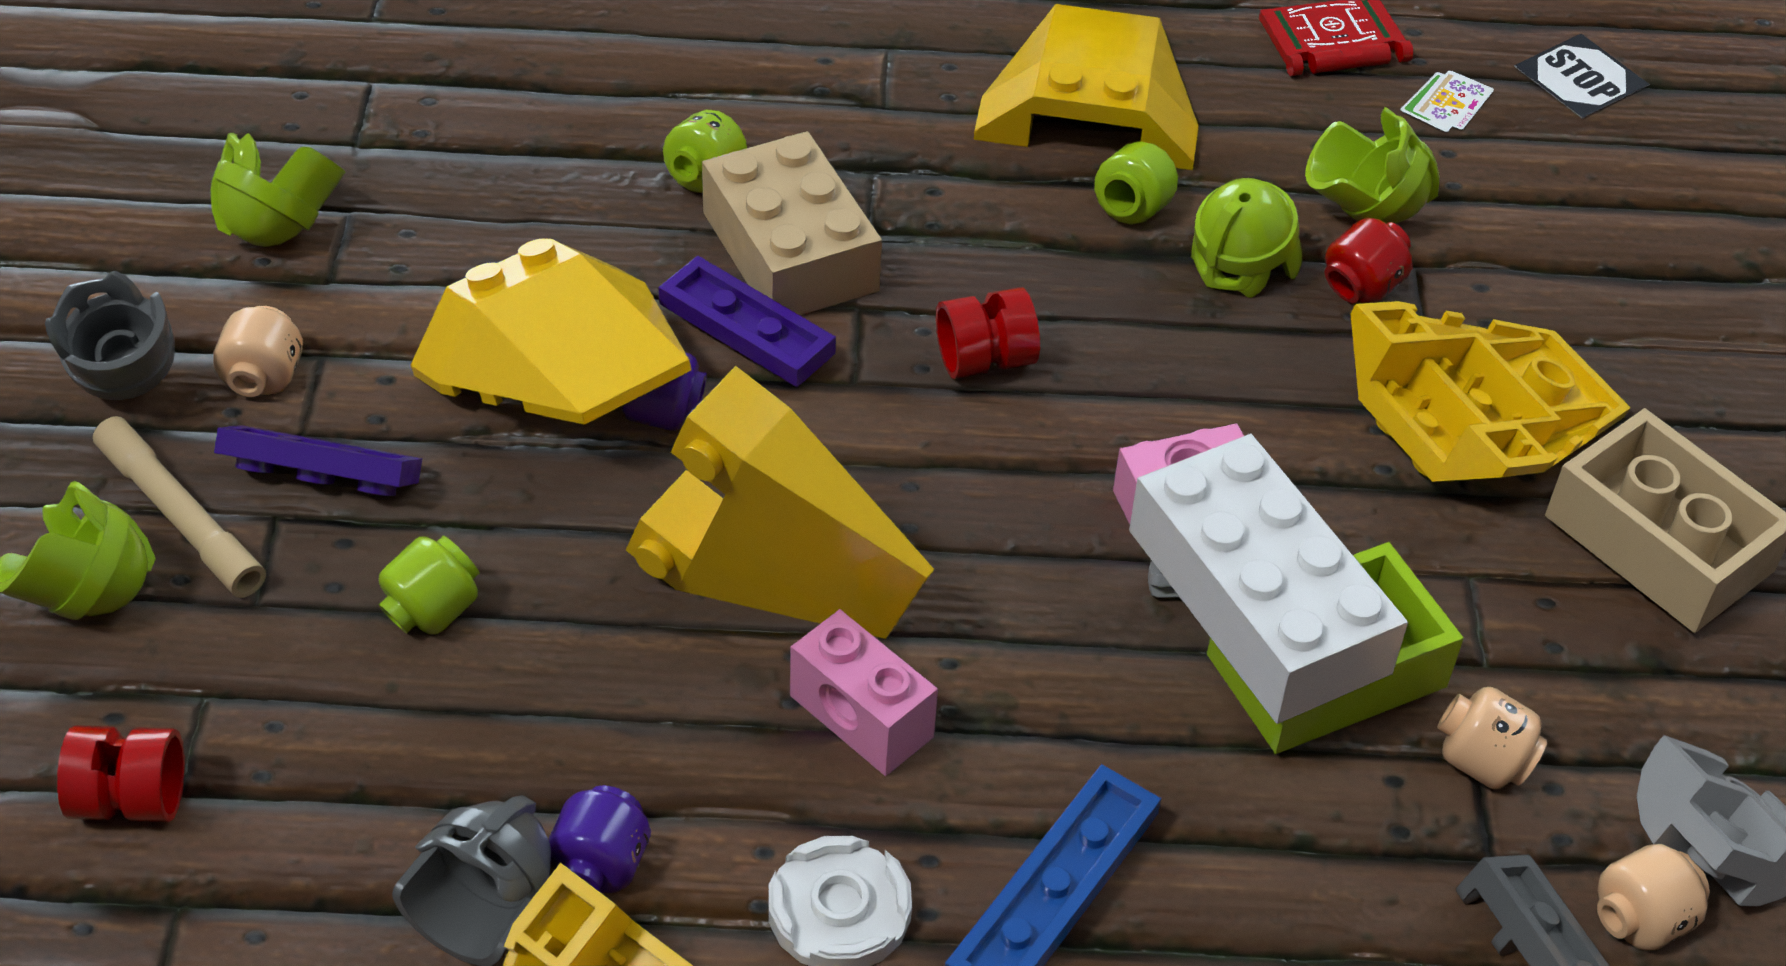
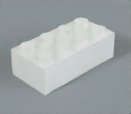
(1266, 577)

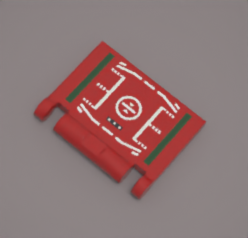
(1335, 35)

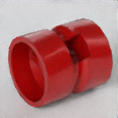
(987, 332)
(114, 773)

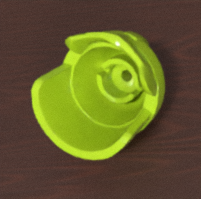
(1376, 178)
(263, 210)
(1247, 233)
(83, 563)

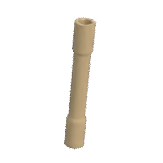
(217, 548)

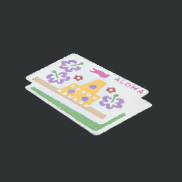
(1447, 101)

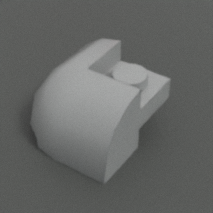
(1715, 821)

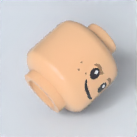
(257, 348)
(1492, 737)
(1654, 896)

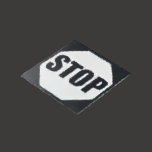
(1581, 75)

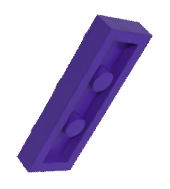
(747, 320)
(317, 459)

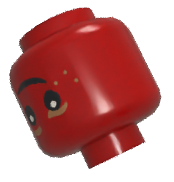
(1368, 261)

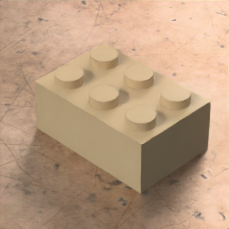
(792, 224)
(1669, 519)

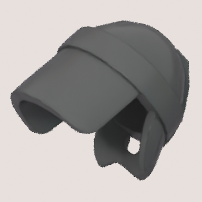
(115, 341)
(475, 878)

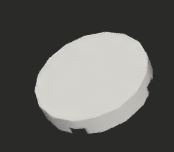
(839, 903)

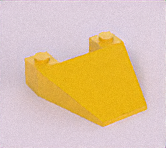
(791, 524)

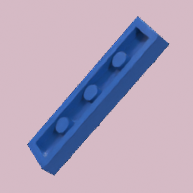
(1061, 875)

